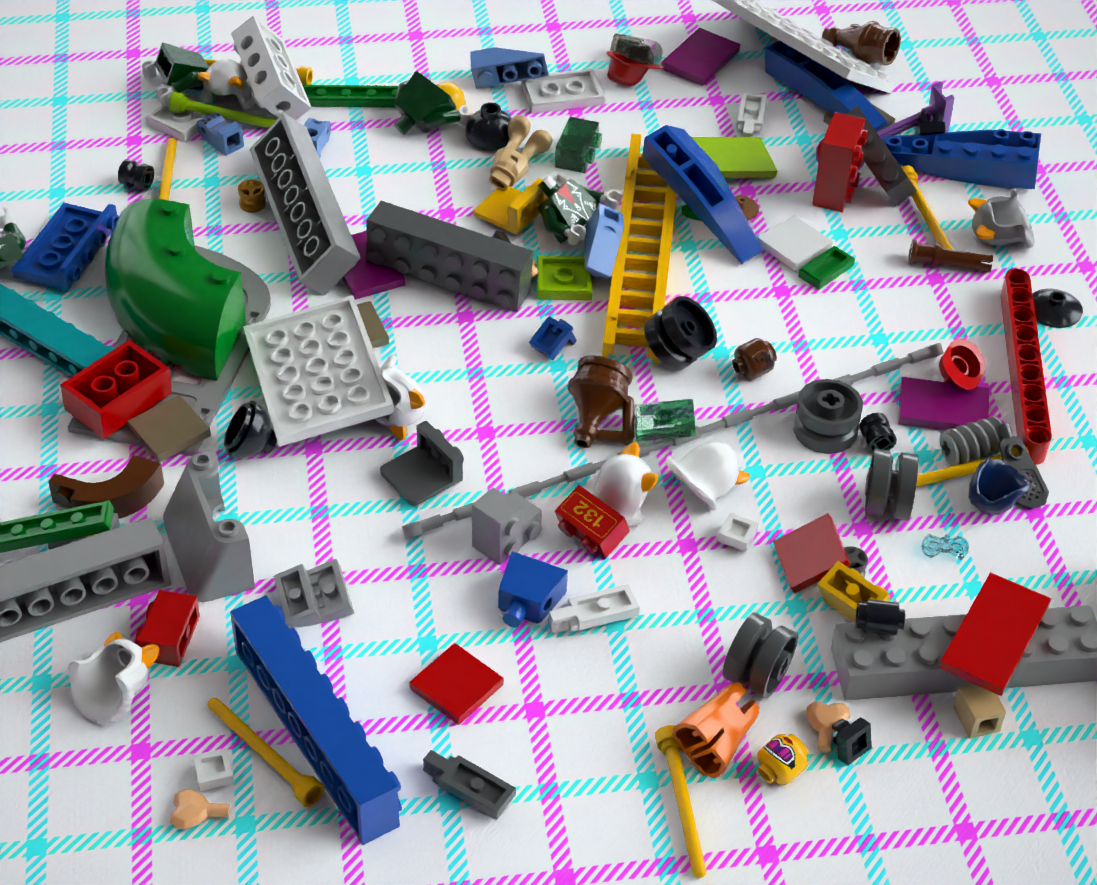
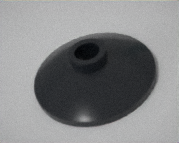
(1056, 308)

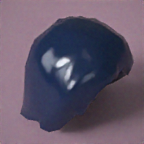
(996, 487)

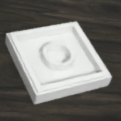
(179, 126)
(794, 242)

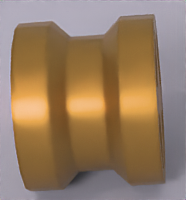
(251, 196)

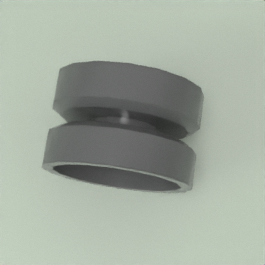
(828, 416)
(885, 484)
(760, 655)

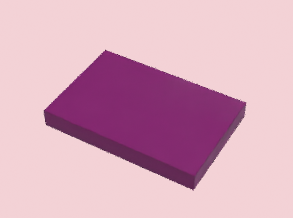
(700, 56)
(366, 277)
(940, 404)

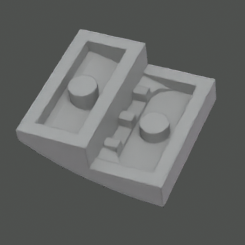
(313, 594)

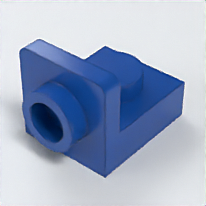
(552, 337)

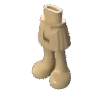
(511, 165)

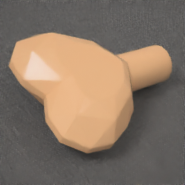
(822, 718)
(194, 808)

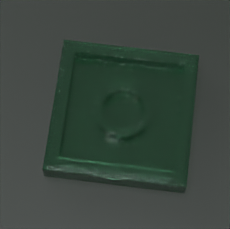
(665, 420)

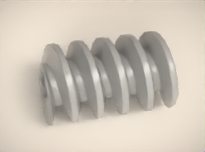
(971, 441)

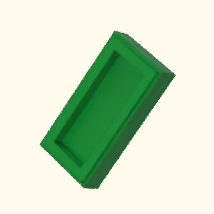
(826, 267)

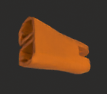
(716, 729)

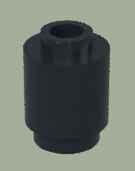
(879, 617)

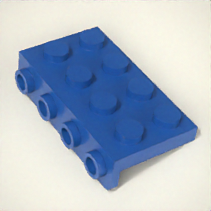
(66, 246)

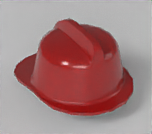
(625, 71)
(962, 364)

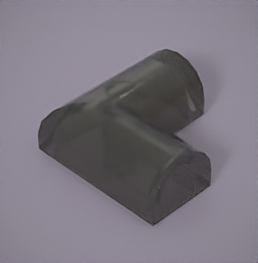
(636, 48)

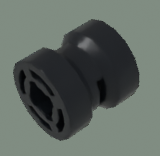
(138, 175)
(877, 432)

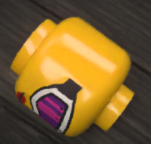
(782, 759)

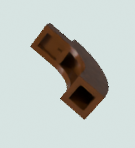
(127, 491)

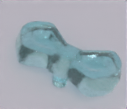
(934, 545)

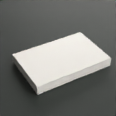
(563, 91)

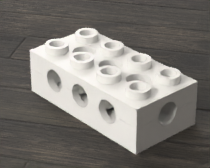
(269, 70)

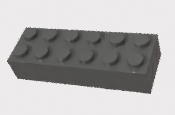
(449, 255)

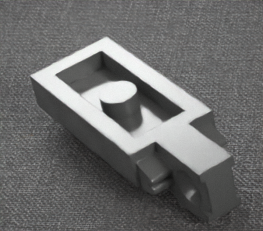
(469, 783)

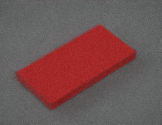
(995, 634)

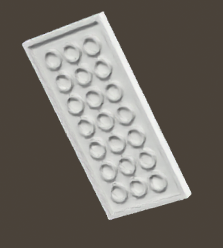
(808, 44)

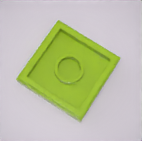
(563, 278)

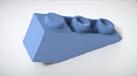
(503, 66)
(602, 241)

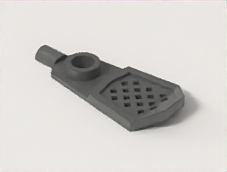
(1024, 465)

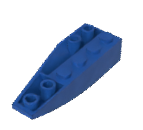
(817, 82)
(972, 156)
(701, 188)

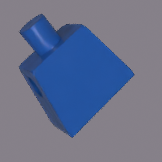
(530, 589)

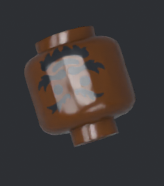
(754, 358)

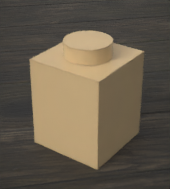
(978, 710)

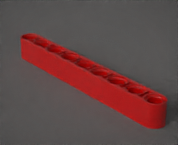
(1025, 364)

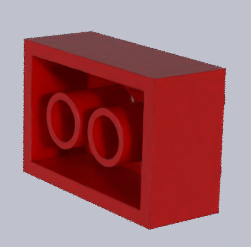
(840, 162)
(116, 389)

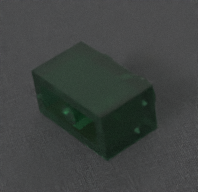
(577, 145)

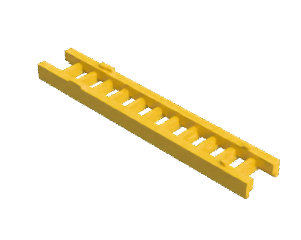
(624, 261)

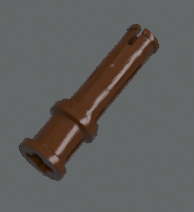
(937, 255)

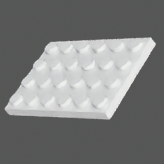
(317, 370)

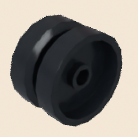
(680, 333)

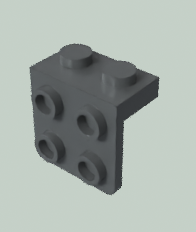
(426, 468)

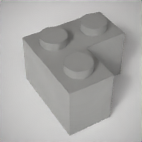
(503, 524)

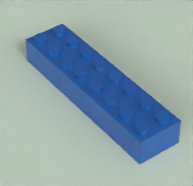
(317, 719)

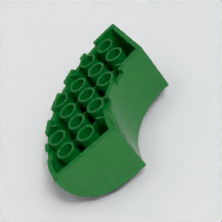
(171, 293)

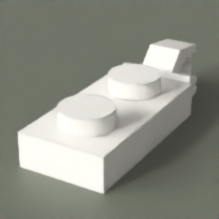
(751, 114)
(594, 609)

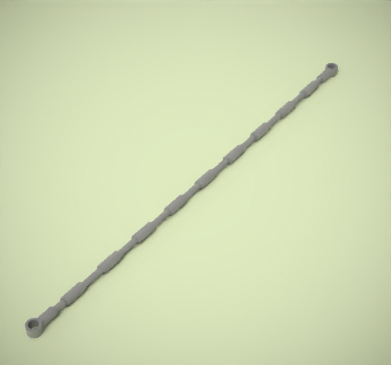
(419, 527)

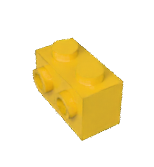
(846, 587)

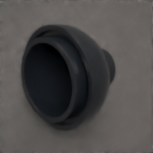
(488, 127)
(249, 432)

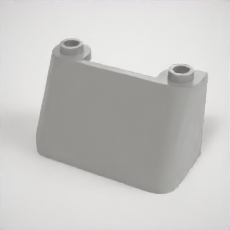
(209, 553)

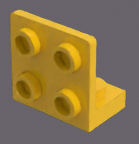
(512, 208)

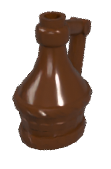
(867, 42)
(599, 391)

